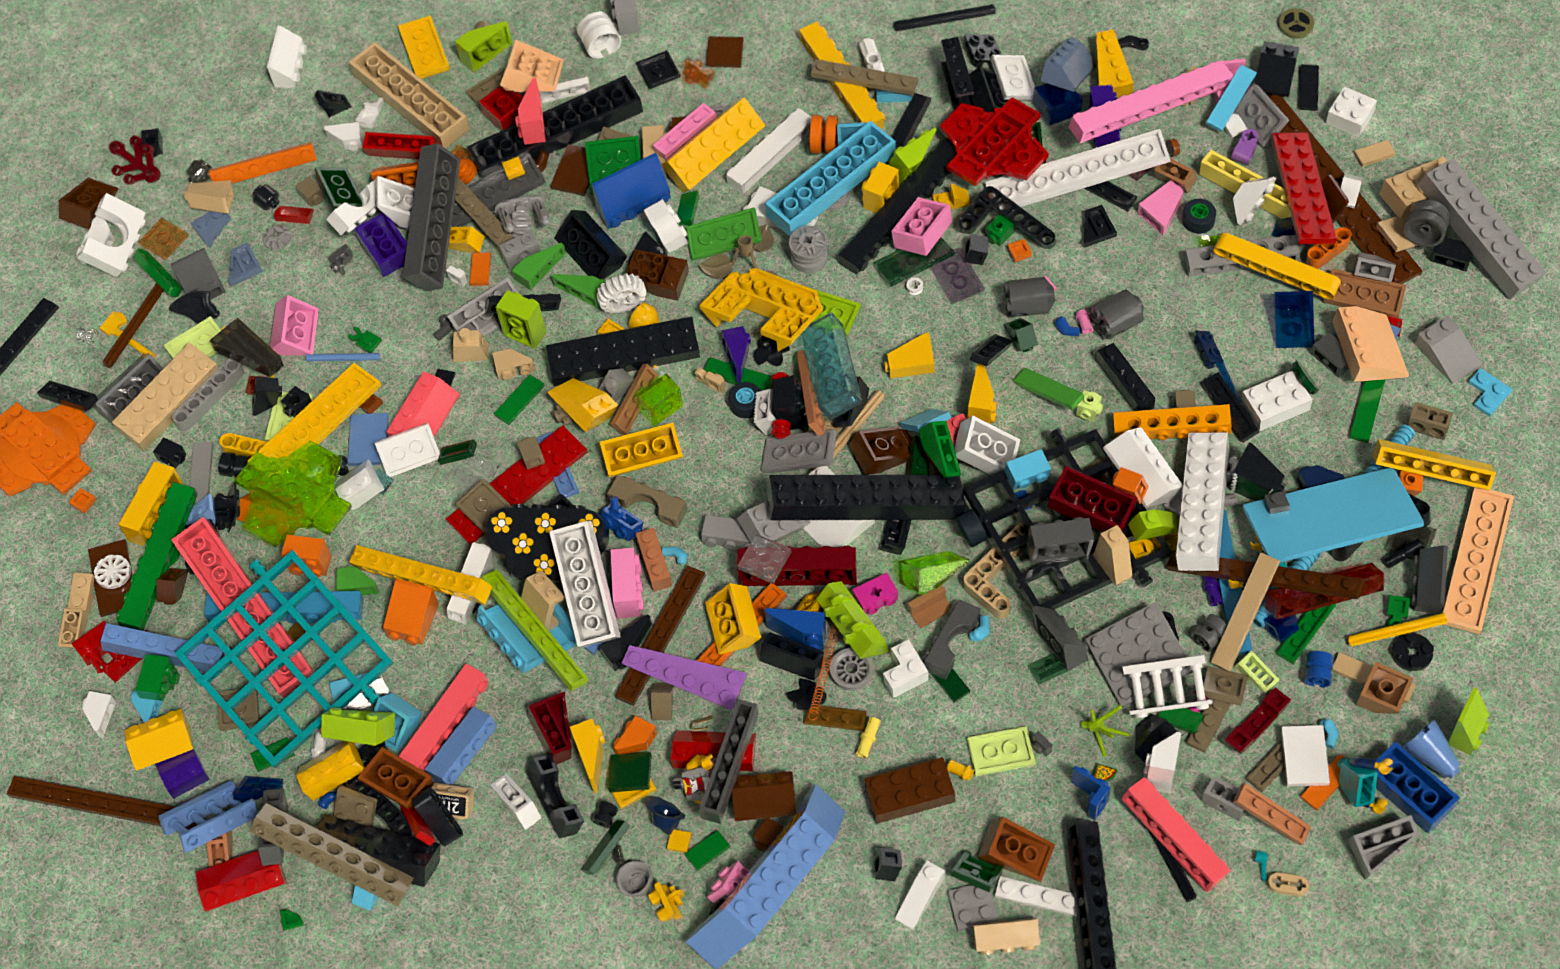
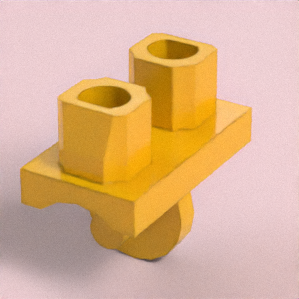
(671, 900)

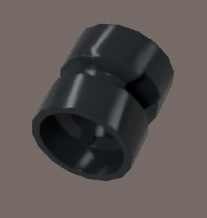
(231, 464)

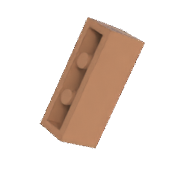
(653, 559)

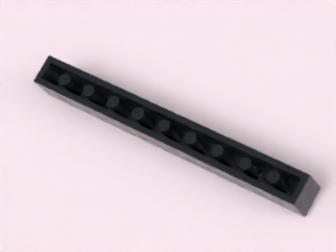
(878, 229)

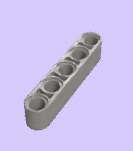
(202, 400)

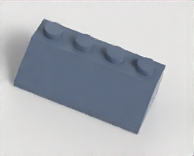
(1068, 65)

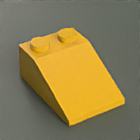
(982, 397)
(584, 403)
(589, 743)

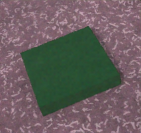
(630, 772)

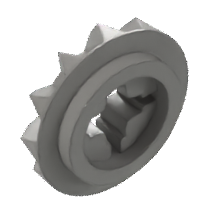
(283, 240)

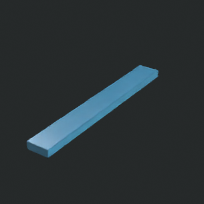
(1230, 596)

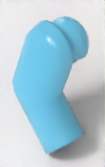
(677, 552)
(981, 631)

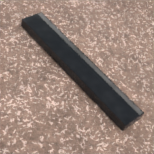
(910, 120)

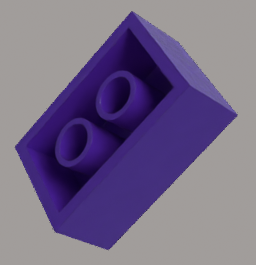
(1099, 96)
(383, 243)

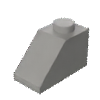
(1374, 267)

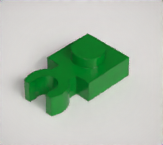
(366, 341)
(1397, 609)

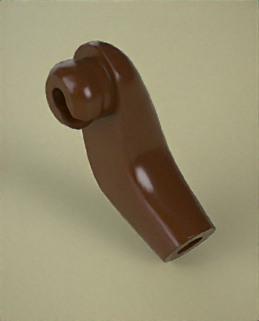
(542, 159)

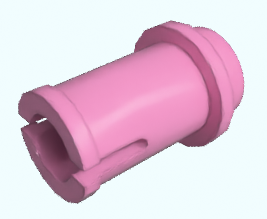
(1084, 321)

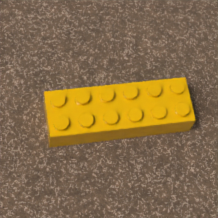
(713, 145)

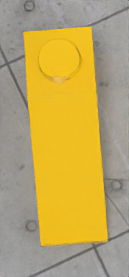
(465, 239)

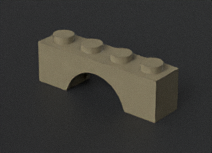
(628, 492)

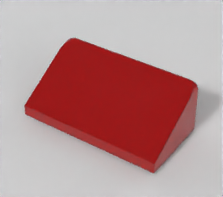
(293, 214)

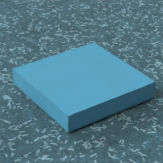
(922, 419)

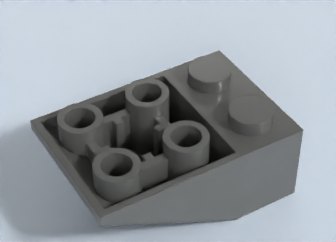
(198, 274)

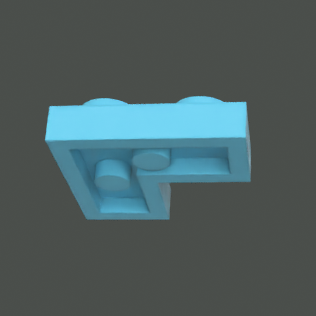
(1493, 391)

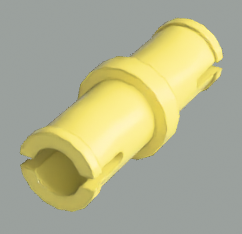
(868, 737)

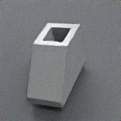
(616, 383)

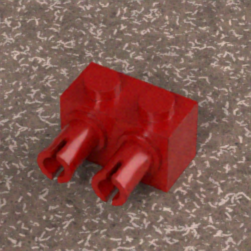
(90, 648)

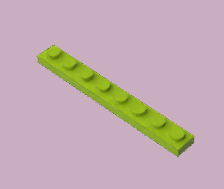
(535, 631)

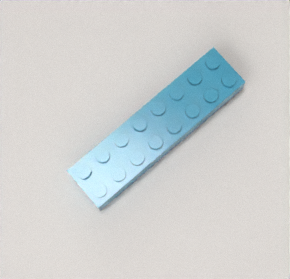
(830, 178)

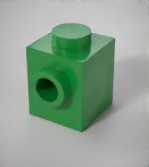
(999, 230)

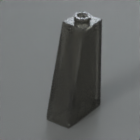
(247, 348)

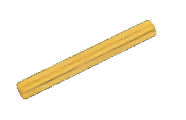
(1397, 629)

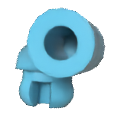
(1332, 732)

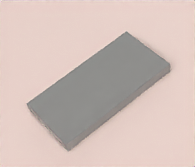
(799, 451)

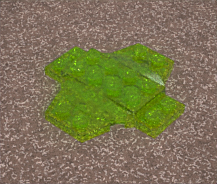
(292, 493)

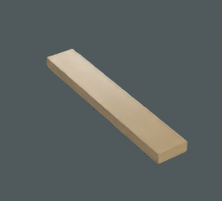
(1245, 611)

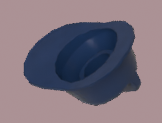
(664, 814)

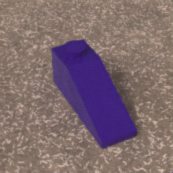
(736, 347)

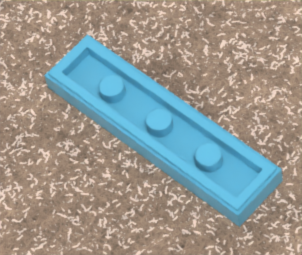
(1231, 98)

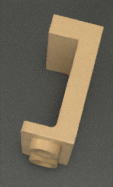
(541, 598)

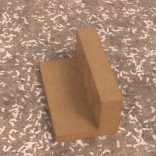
(929, 607)

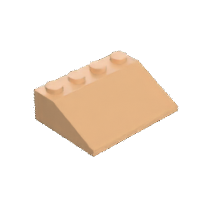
(528, 63)
(1368, 344)

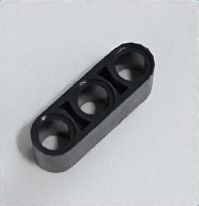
(437, 816)

